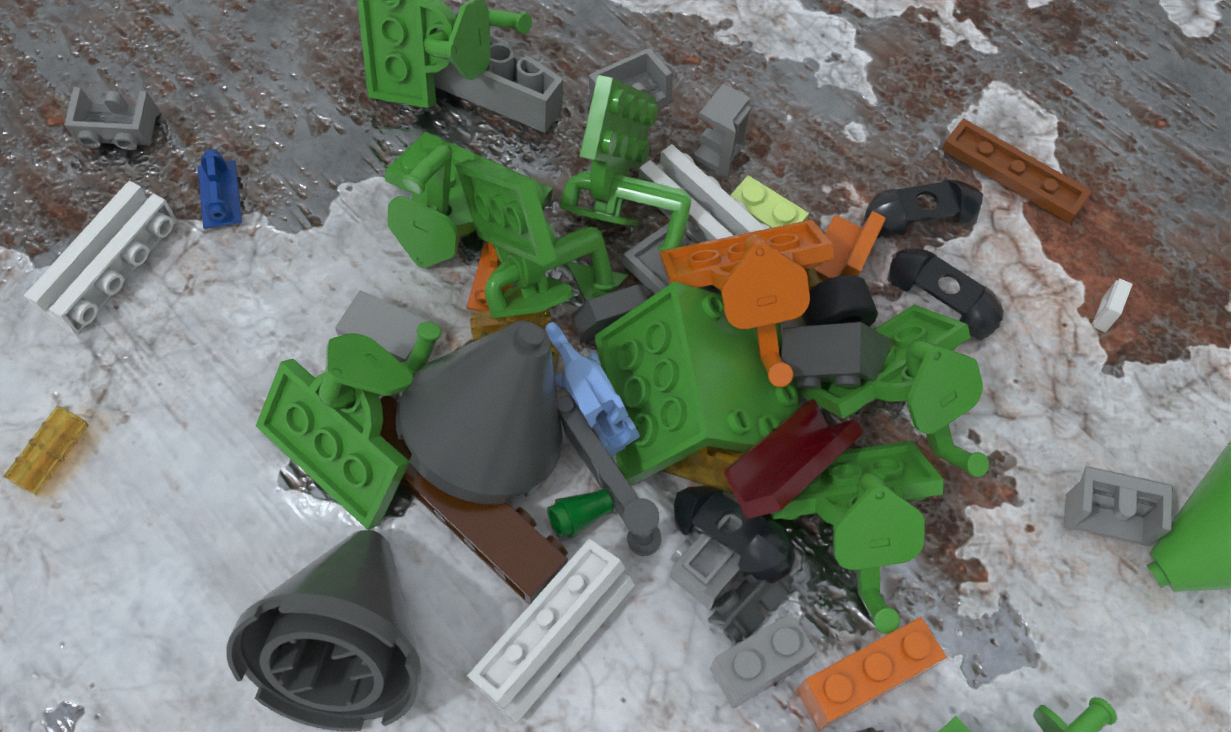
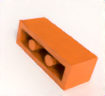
(870, 673)

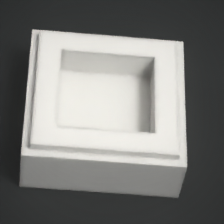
(1112, 305)

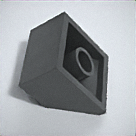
(834, 354)

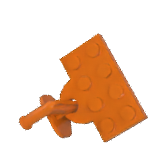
(758, 280)

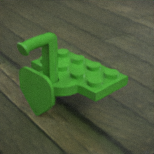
(407, 49)
(615, 142)
(438, 210)
(511, 217)
(925, 374)
(336, 419)
(872, 521)

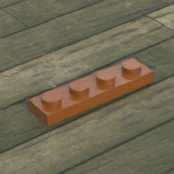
(1016, 170)

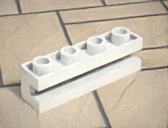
(712, 210)
(101, 258)
(552, 630)

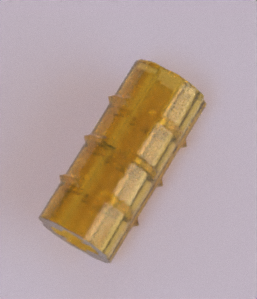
(46, 450)

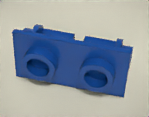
(218, 191)

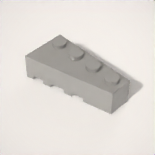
(509, 86)

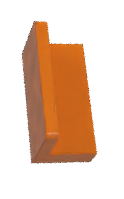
(850, 245)

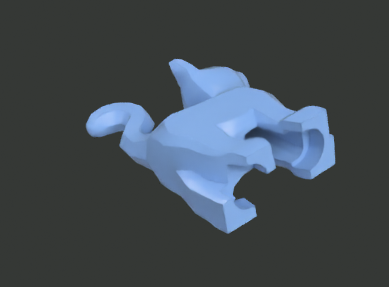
(593, 394)

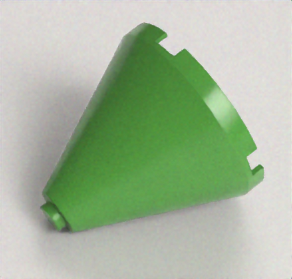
(1199, 543)

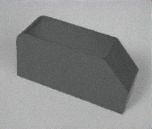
(604, 310)

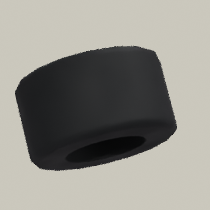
(840, 301)

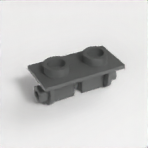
(738, 609)

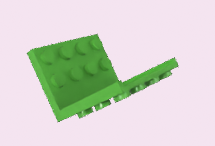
(688, 380)

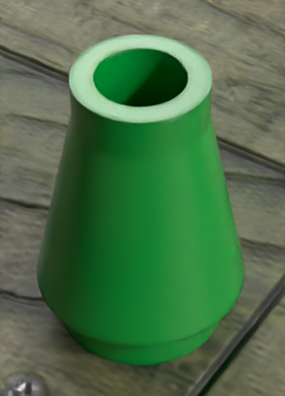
(576, 513)

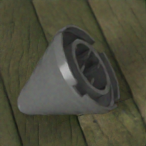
(485, 417)
(332, 640)

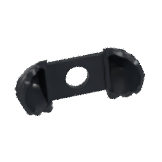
(901, 207)
(974, 302)
(761, 543)

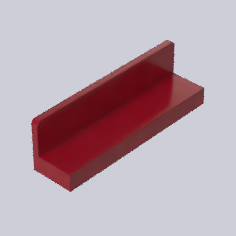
(788, 460)

